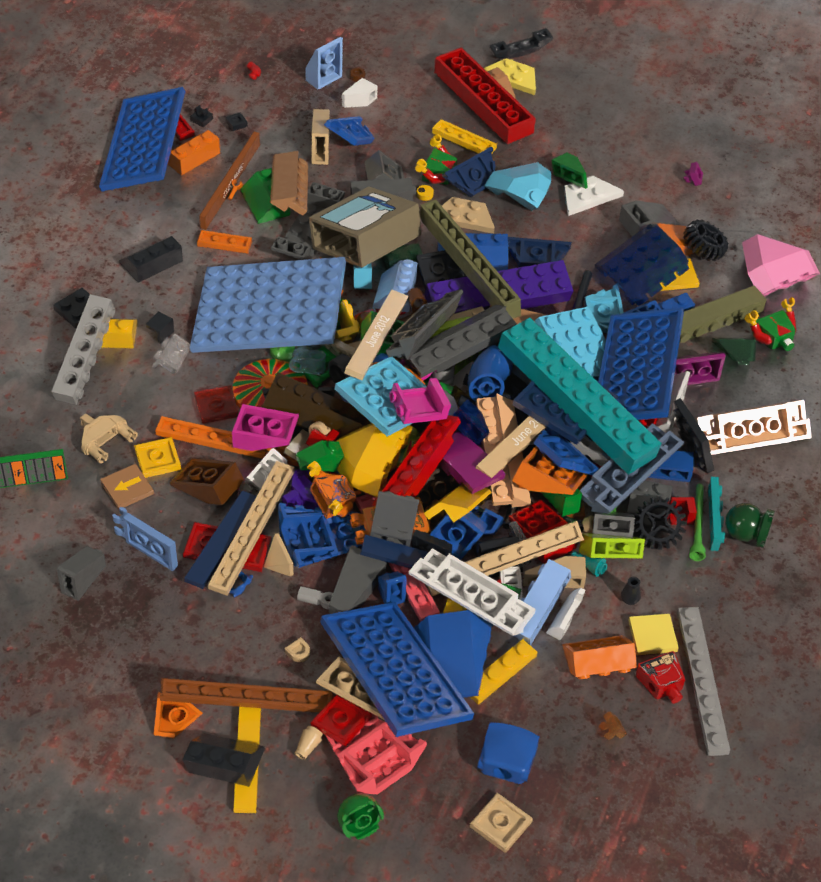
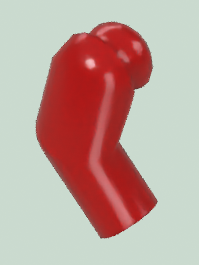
(256, 71)

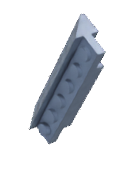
(613, 485)

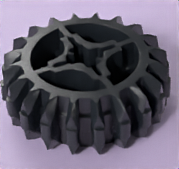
(705, 240)
(653, 517)

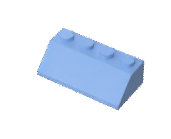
(400, 278)

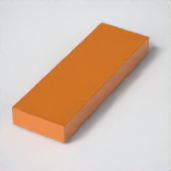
(224, 241)

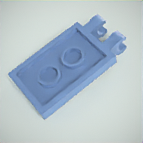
(146, 539)

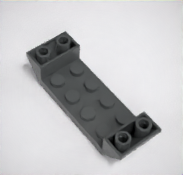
(298, 238)

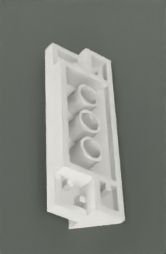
(473, 591)

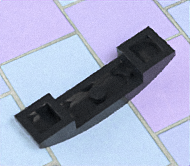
(538, 40)

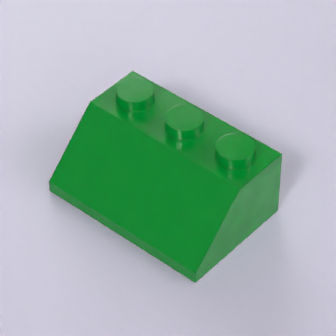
(258, 195)

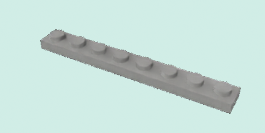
(703, 682)

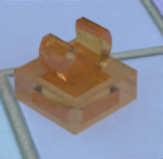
(614, 725)

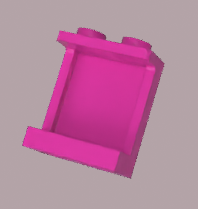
(420, 403)

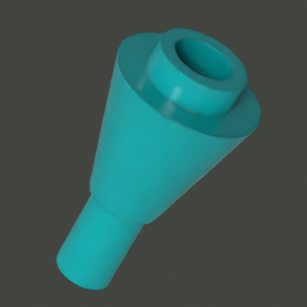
(594, 565)

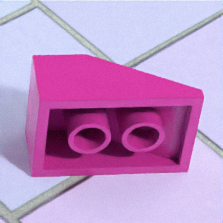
(262, 428)

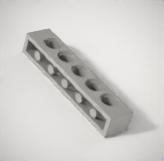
(68, 372)

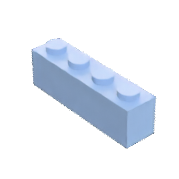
(543, 596)

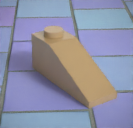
(574, 563)

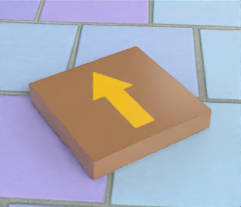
(127, 486)

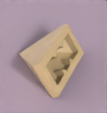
(278, 557)

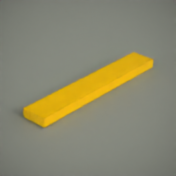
(248, 731)

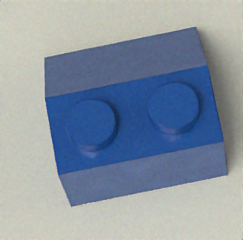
(461, 533)

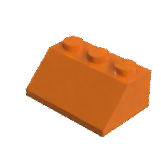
(194, 152)
(600, 656)

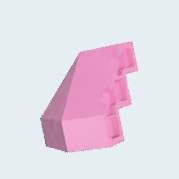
(776, 264)

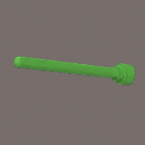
(697, 550)

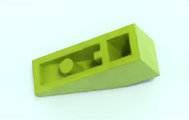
(611, 546)

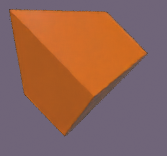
(173, 717)

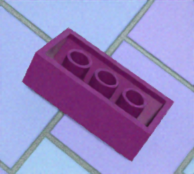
(702, 367)

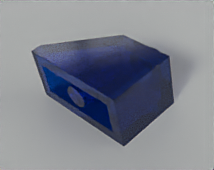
(472, 422)

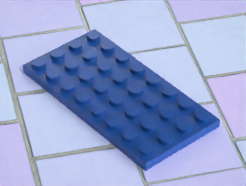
(142, 139)
(642, 360)
(396, 669)

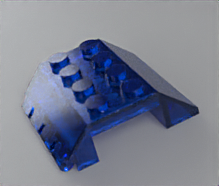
(644, 263)

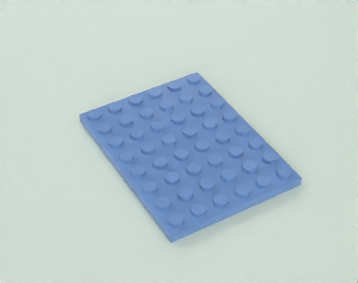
(269, 305)

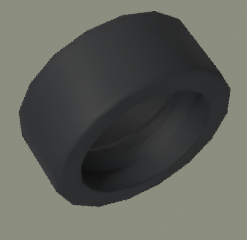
(337, 367)

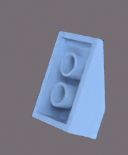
(325, 64)

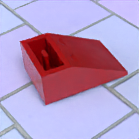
(539, 519)

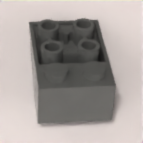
(639, 214)
(394, 518)

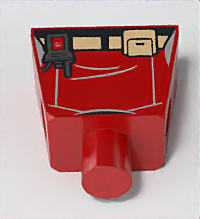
(662, 677)

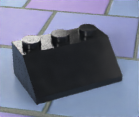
(153, 259)
(223, 758)

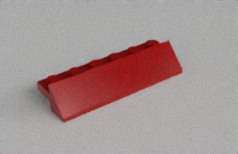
(422, 458)

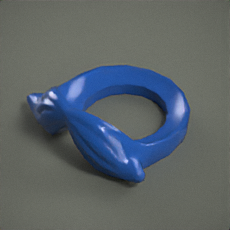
(239, 590)

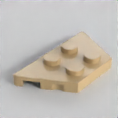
(469, 214)

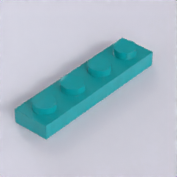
(716, 521)

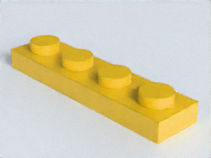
(462, 137)
(504, 669)

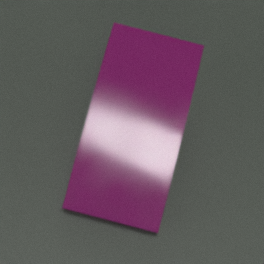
(462, 461)

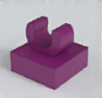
(694, 174)

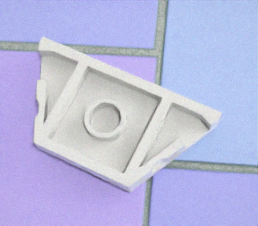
(597, 193)

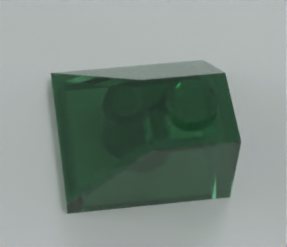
(737, 349)

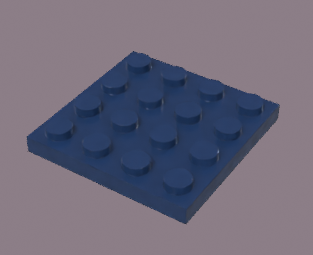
(543, 409)

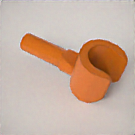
(235, 188)

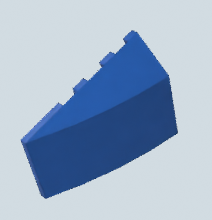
(313, 537)
(459, 646)

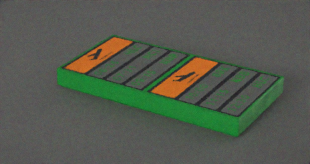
(32, 468)

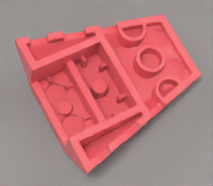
(377, 757)

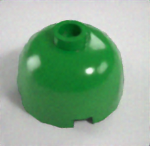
(359, 816)

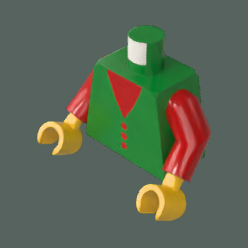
(437, 163)
(774, 329)

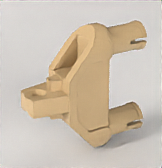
(100, 431)

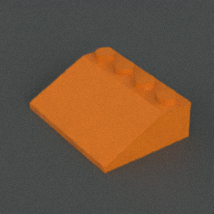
(541, 475)

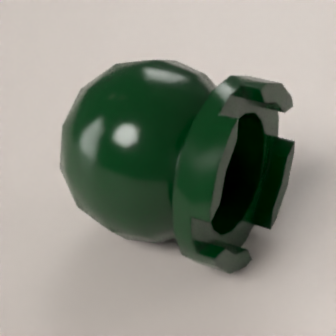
(748, 523)

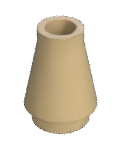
(308, 742)

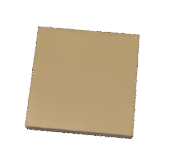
(501, 822)

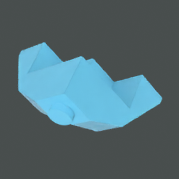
(522, 183)

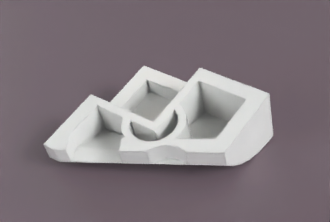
(262, 470)
(563, 618)

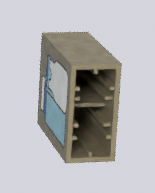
(365, 226)

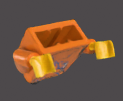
(332, 492)

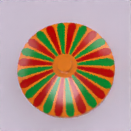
(257, 376)

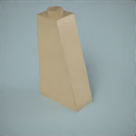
(320, 136)

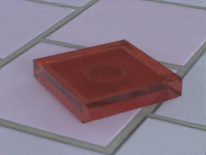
(216, 404)

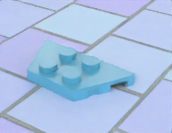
(604, 305)

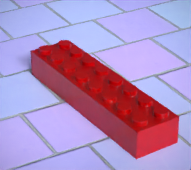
(484, 95)

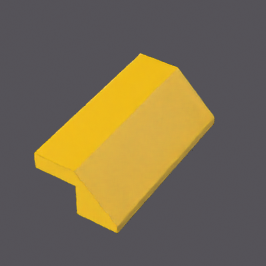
(458, 502)

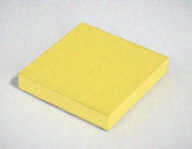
(653, 634)

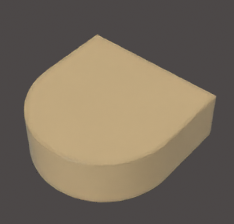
(298, 650)

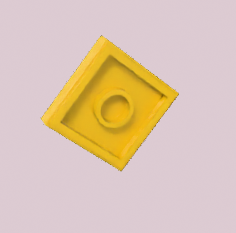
(157, 457)

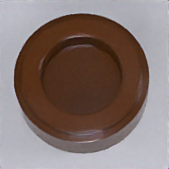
(356, 74)

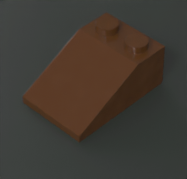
(209, 480)

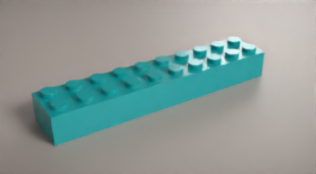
(579, 395)

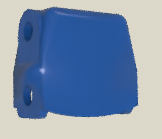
(508, 752)

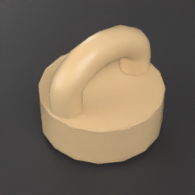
(321, 427)
(588, 524)

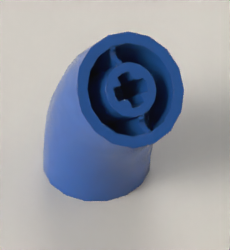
(489, 373)

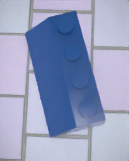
(492, 246)

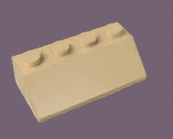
(343, 682)

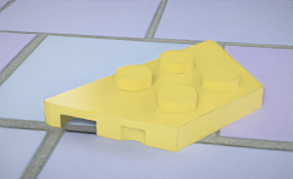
(520, 75)

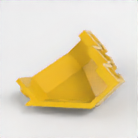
(371, 456)

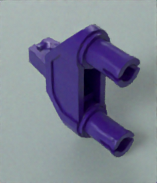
(300, 491)

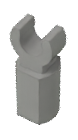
(314, 597)

